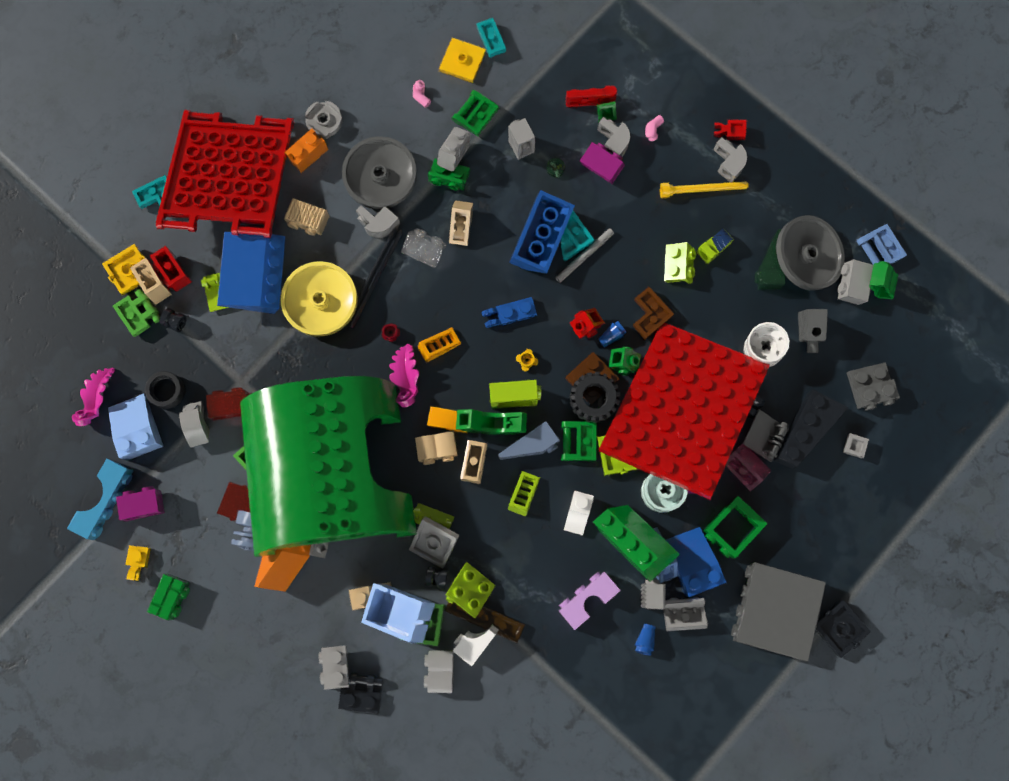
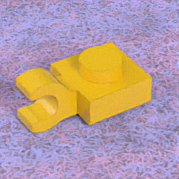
(137, 558)

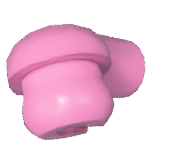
(418, 93)
(651, 128)

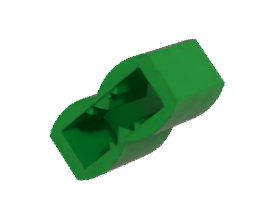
(883, 280)

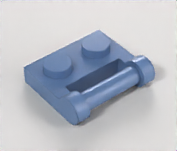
(885, 243)

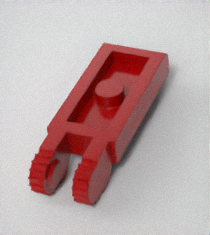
(590, 96)

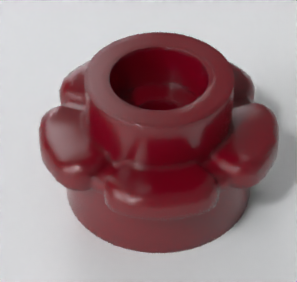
(390, 337)

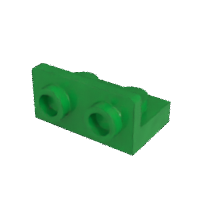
(453, 179)

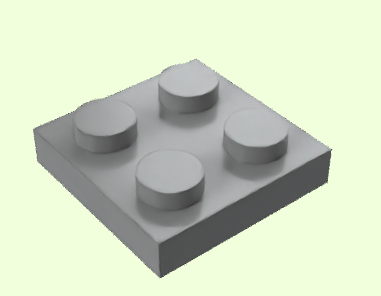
(433, 542)

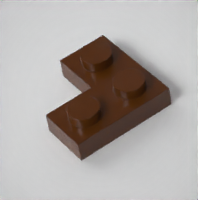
(656, 313)

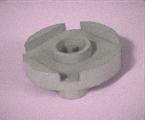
(324, 109)

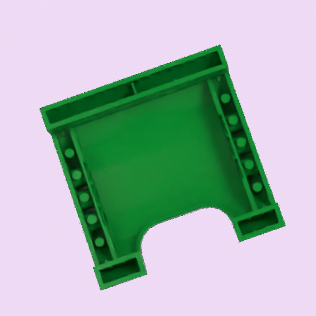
(312, 463)

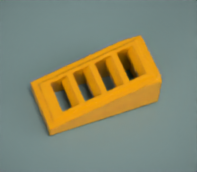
(422, 346)

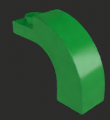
(491, 423)

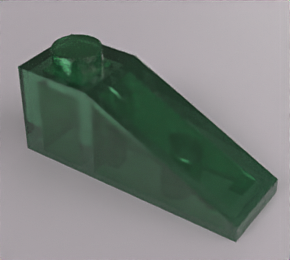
(769, 272)

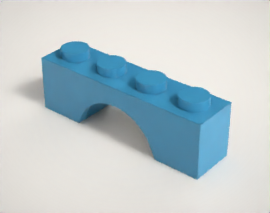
(113, 479)

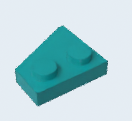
(574, 237)

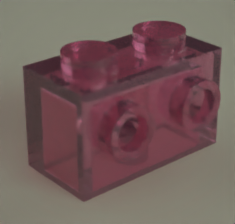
(747, 467)

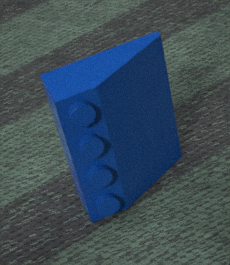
(251, 272)

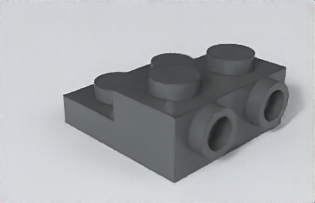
(872, 386)

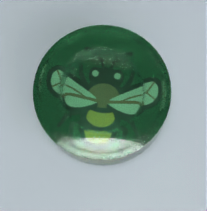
(555, 167)

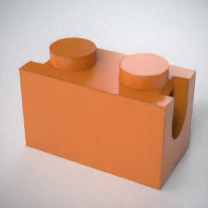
(306, 150)

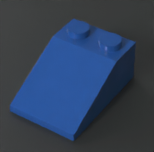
(696, 563)

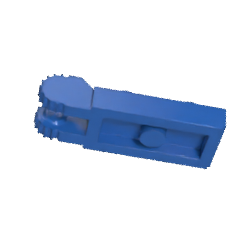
(511, 312)

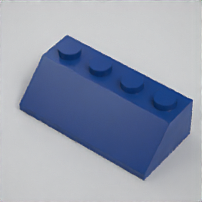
(542, 233)

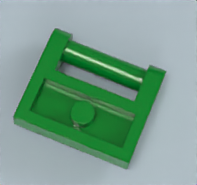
(479, 116)
(585, 441)

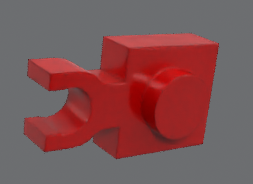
(734, 130)

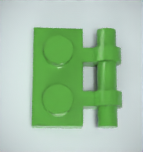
(132, 316)

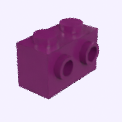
(602, 162)
(140, 504)

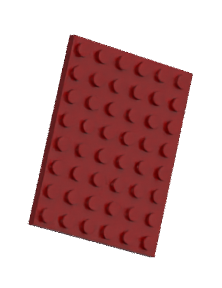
(685, 410)

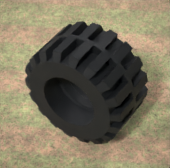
(606, 385)

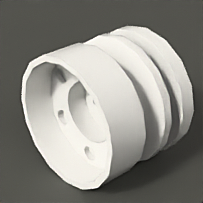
(773, 336)

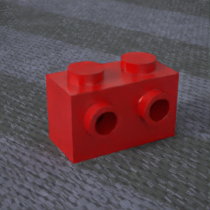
(170, 268)

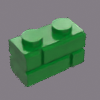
(169, 597)

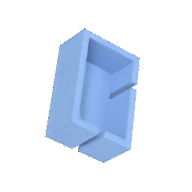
(398, 613)

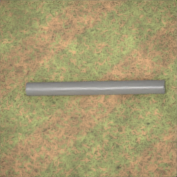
(583, 256)

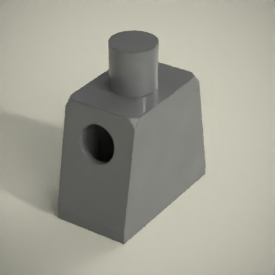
(812, 321)

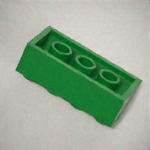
(636, 540)

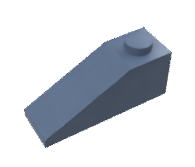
(534, 443)

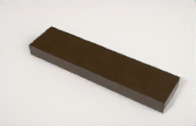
(486, 618)

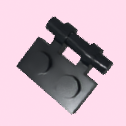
(361, 700)

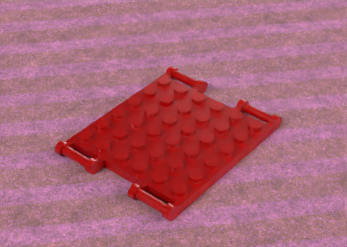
(225, 173)

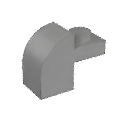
(618, 136)
(734, 159)
(380, 225)
(194, 425)

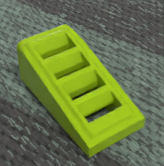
(518, 508)

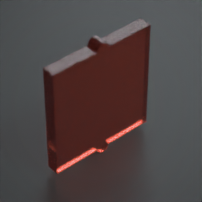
(234, 499)

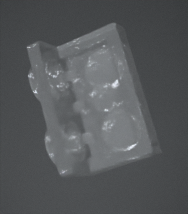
(423, 247)

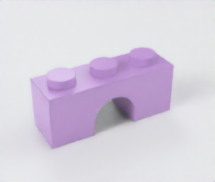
(574, 610)

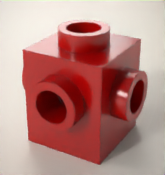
(587, 323)

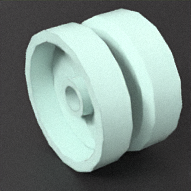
(661, 502)

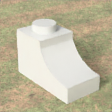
(578, 512)
(472, 645)

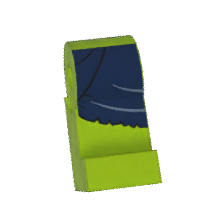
(714, 246)

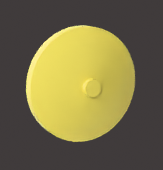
(319, 299)

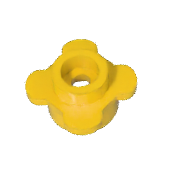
(528, 354)

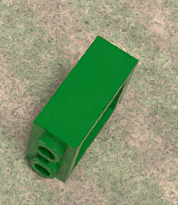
(748, 513)

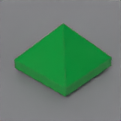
(607, 111)

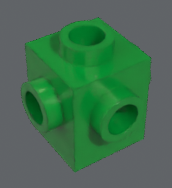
(624, 360)

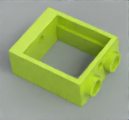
(514, 394)

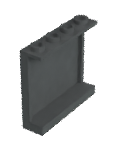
(778, 611)

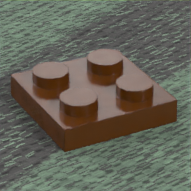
(591, 364)

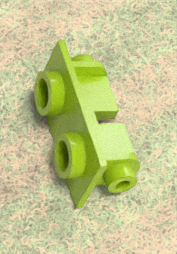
(439, 517)

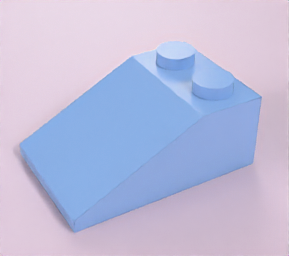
(134, 428)

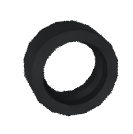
(152, 383)

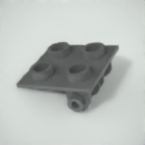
(765, 435)

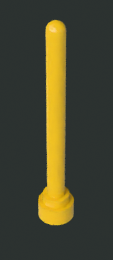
(668, 190)

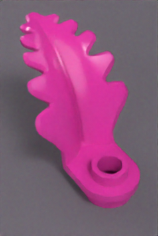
(404, 375)
(92, 397)

